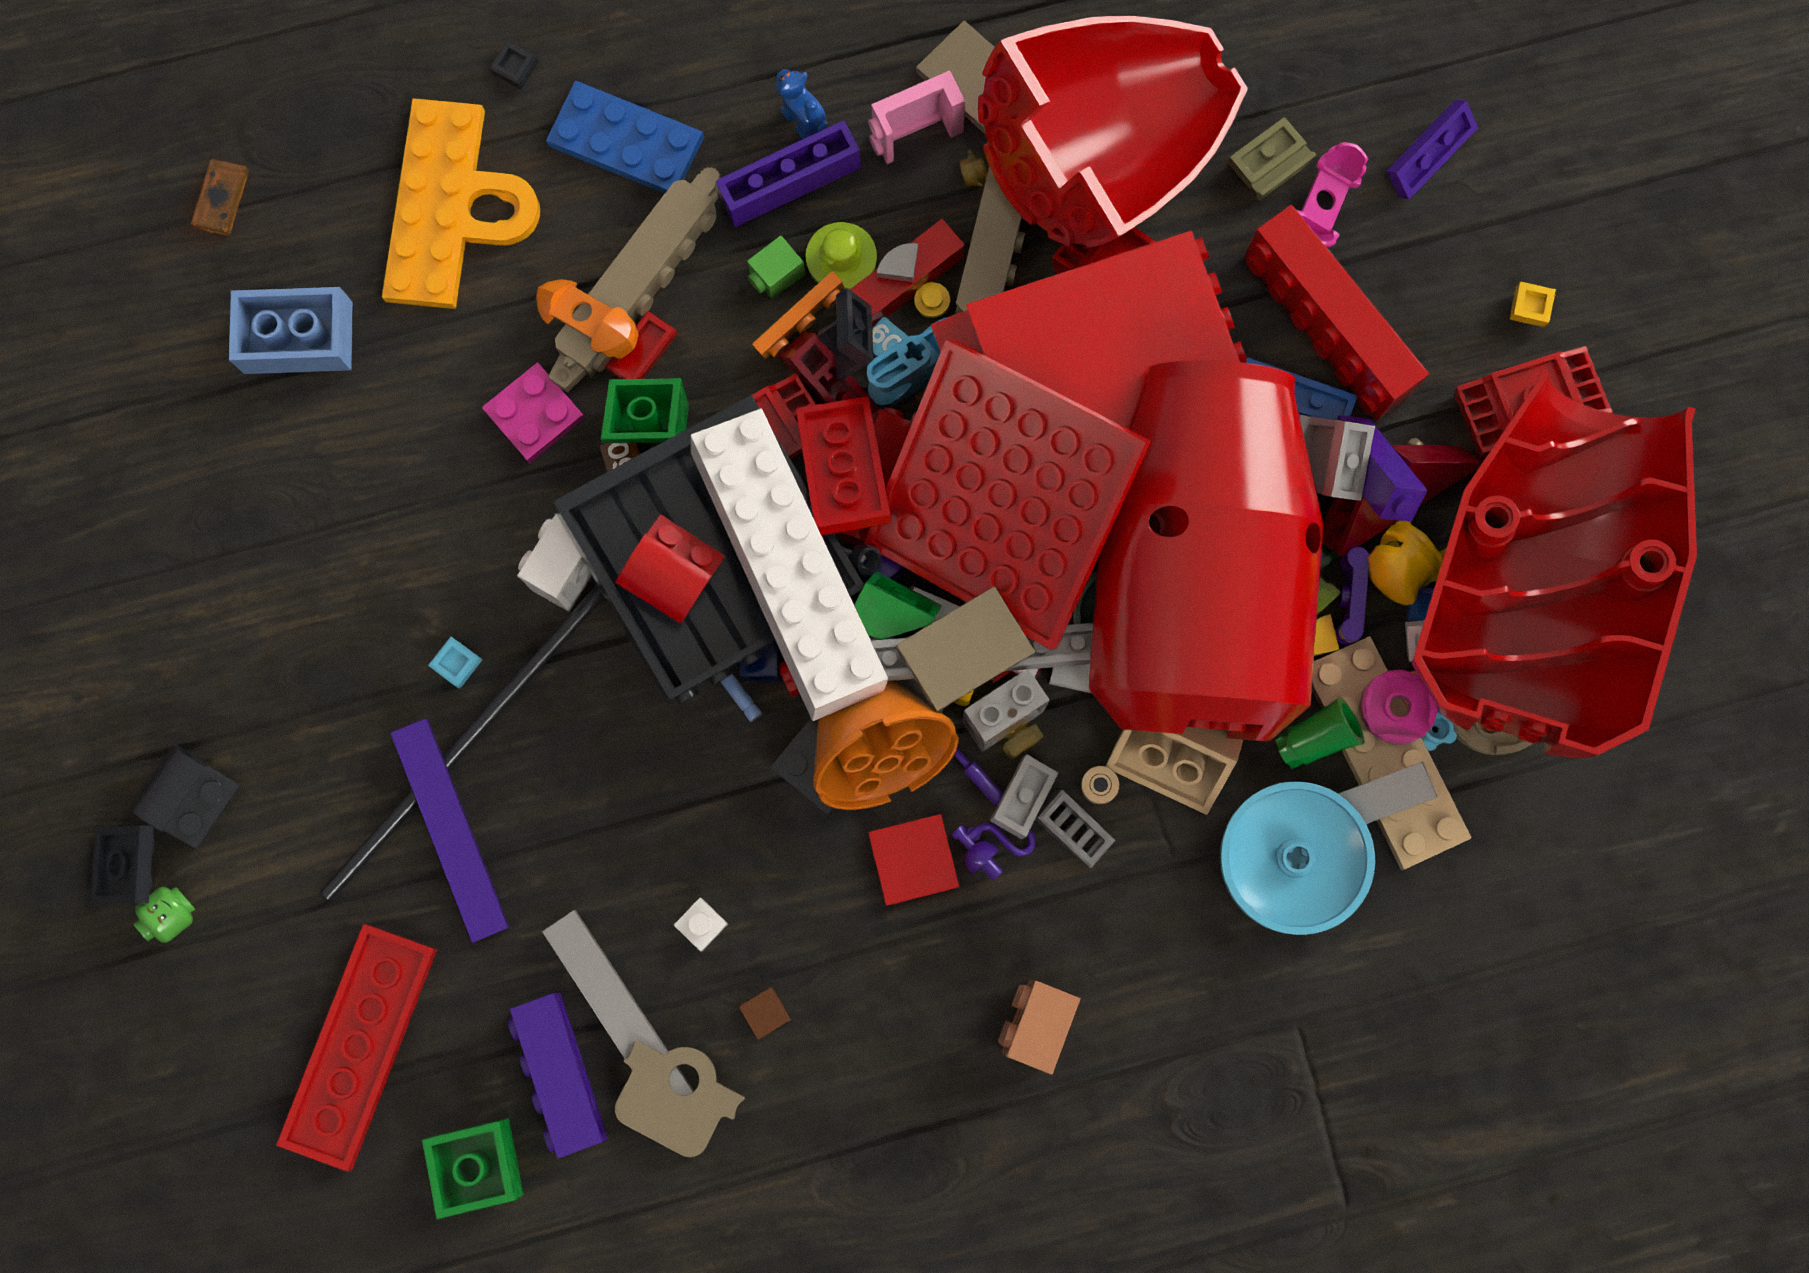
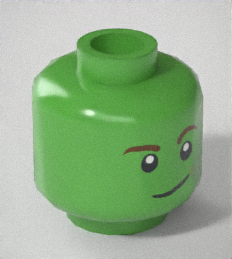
(164, 915)

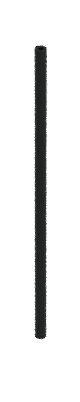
(466, 740)

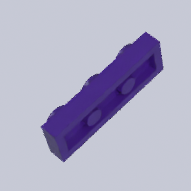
(1432, 149)

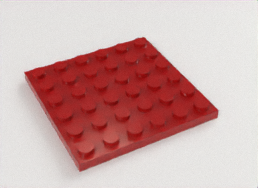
(1006, 490)

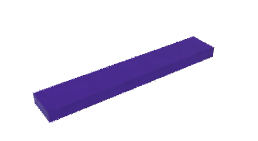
(450, 830)

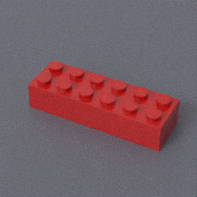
(1334, 313)

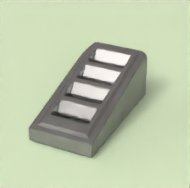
(1050, 804)

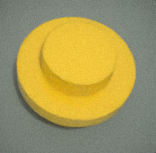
(932, 300)

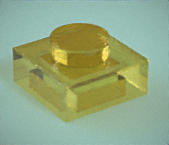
(1021, 740)

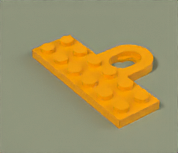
(436, 204)

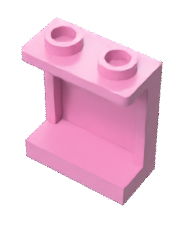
(914, 110)

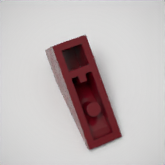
(817, 371)

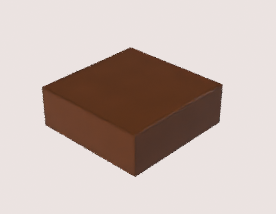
(765, 1013)

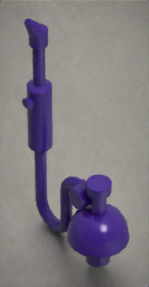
(981, 853)

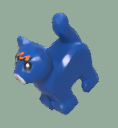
(800, 103)

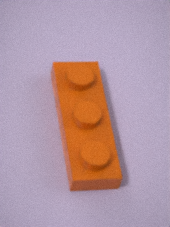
(799, 317)

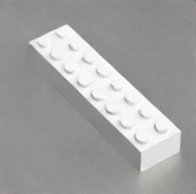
(788, 564)

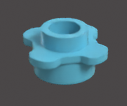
(1445, 733)

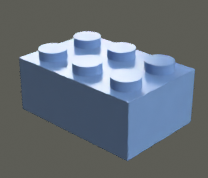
(290, 330)

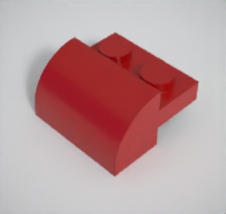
(670, 568)

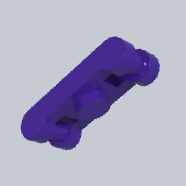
(1353, 596)

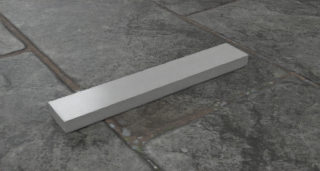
(606, 991)

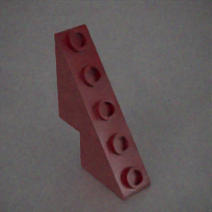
(1355, 522)

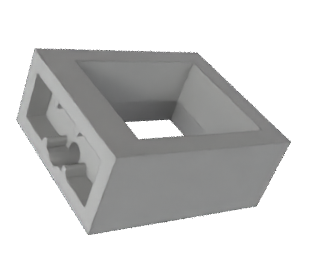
(1006, 706)

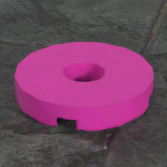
(1379, 718)

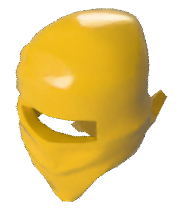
(1404, 568)

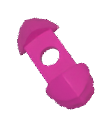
(1336, 172)

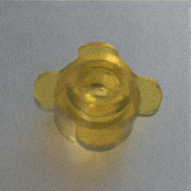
(973, 170)

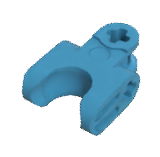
(902, 369)

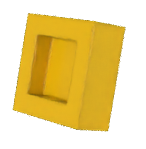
(1532, 304)

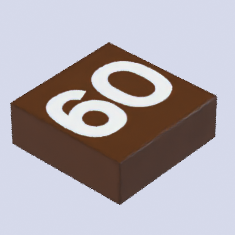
(618, 453)

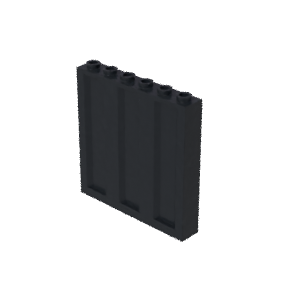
(726, 621)

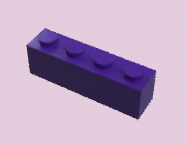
(789, 173)
(557, 1074)

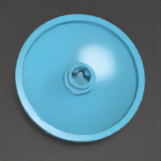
(1297, 858)

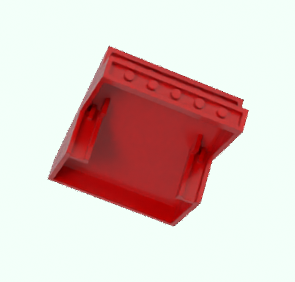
(1104, 325)

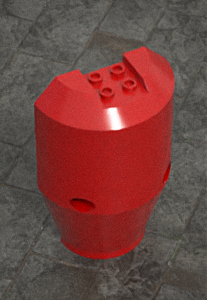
(1212, 559)
(1564, 577)

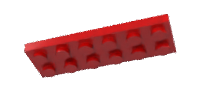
(356, 1048)

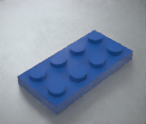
(624, 138)

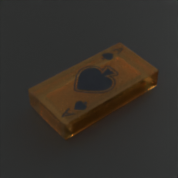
(220, 197)

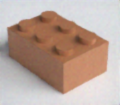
(1038, 1025)

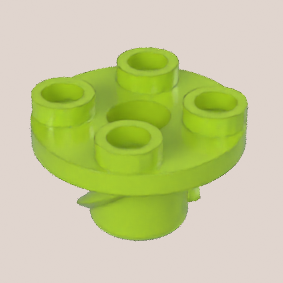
(841, 249)

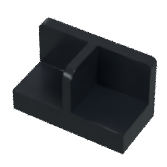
(850, 334)

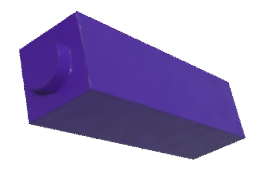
(1389, 482)

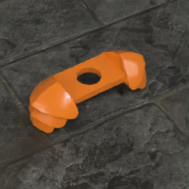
(609, 328)

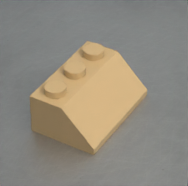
(1180, 766)

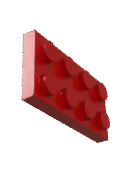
(843, 466)

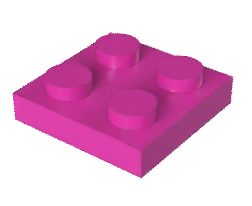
(533, 413)

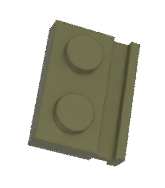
(1271, 158)

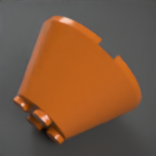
(880, 748)

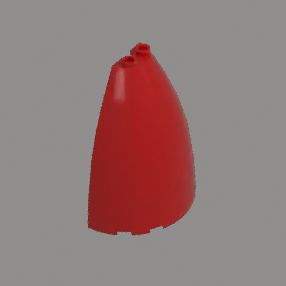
(1104, 120)

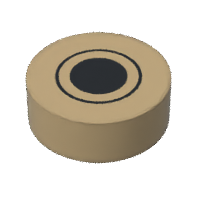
(1100, 785)

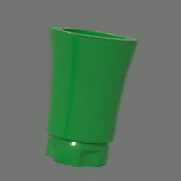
(1320, 735)

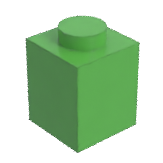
(775, 268)

